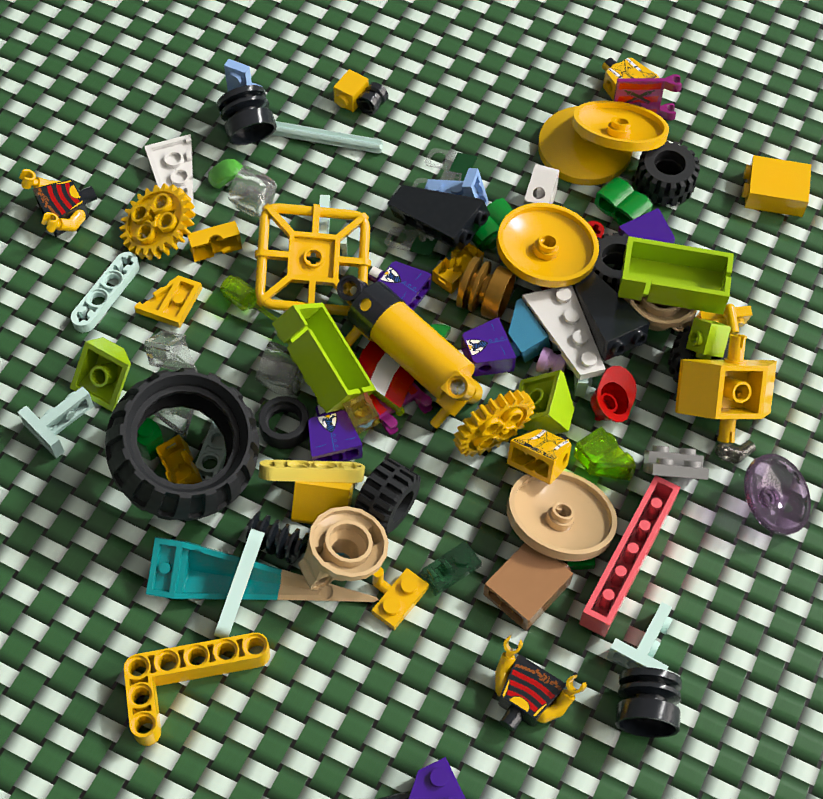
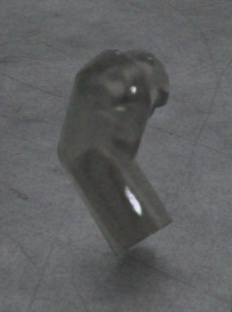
(734, 453)

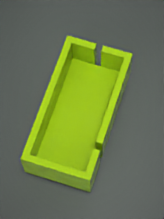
(676, 275)
(322, 355)

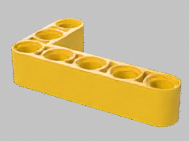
(183, 671)

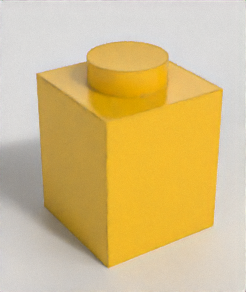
(349, 89)

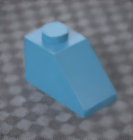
(526, 333)

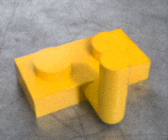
(732, 316)
(397, 598)

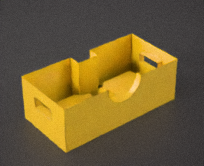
(214, 240)
(449, 272)
(178, 462)

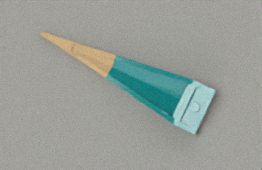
(200, 572)

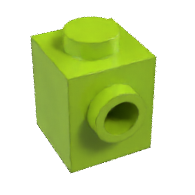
(708, 338)

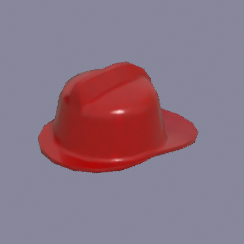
(614, 395)

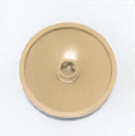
(562, 519)

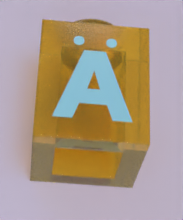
(361, 413)

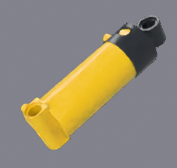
(411, 343)

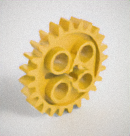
(157, 221)
(494, 423)

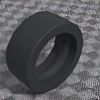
(278, 405)

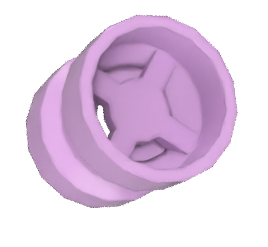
(550, 361)

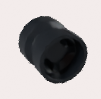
(372, 98)

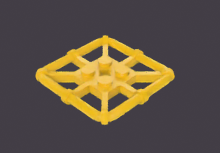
(301, 246)

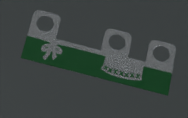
(455, 169)

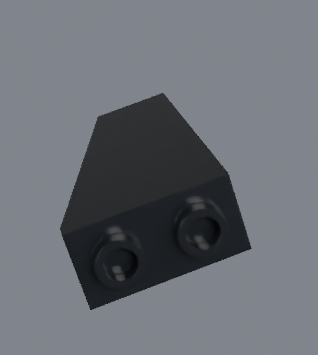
(440, 214)
(610, 318)

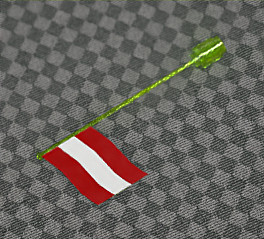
(385, 374)

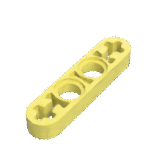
(311, 471)

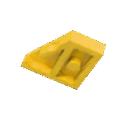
(171, 302)

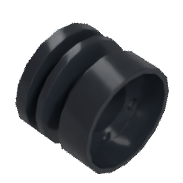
(246, 115)
(649, 702)

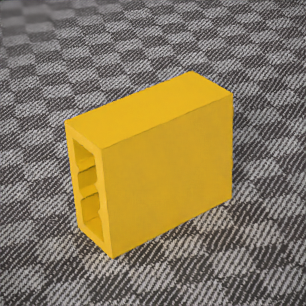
(777, 186)

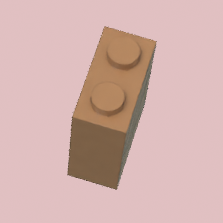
(527, 585)

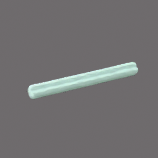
(328, 137)

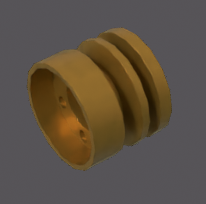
(480, 286)

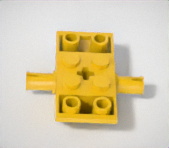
(726, 388)

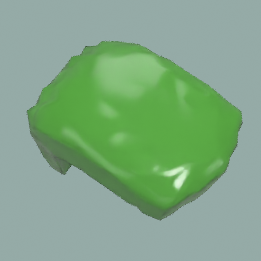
(223, 172)

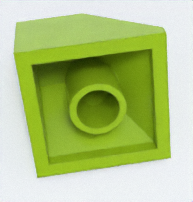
(102, 371)
(552, 402)

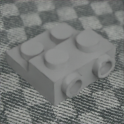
(672, 464)

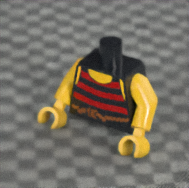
(59, 201)
(530, 691)

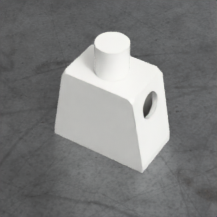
(542, 185)

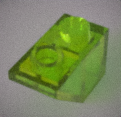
(603, 456)

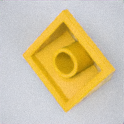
(315, 498)

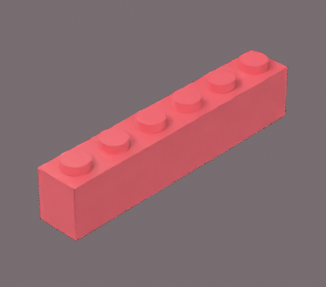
(629, 556)

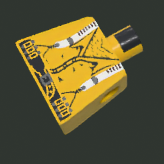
(626, 69)
(540, 454)

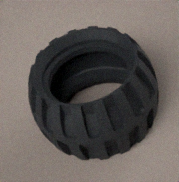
(196, 392)

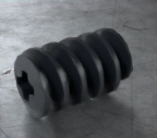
(279, 540)

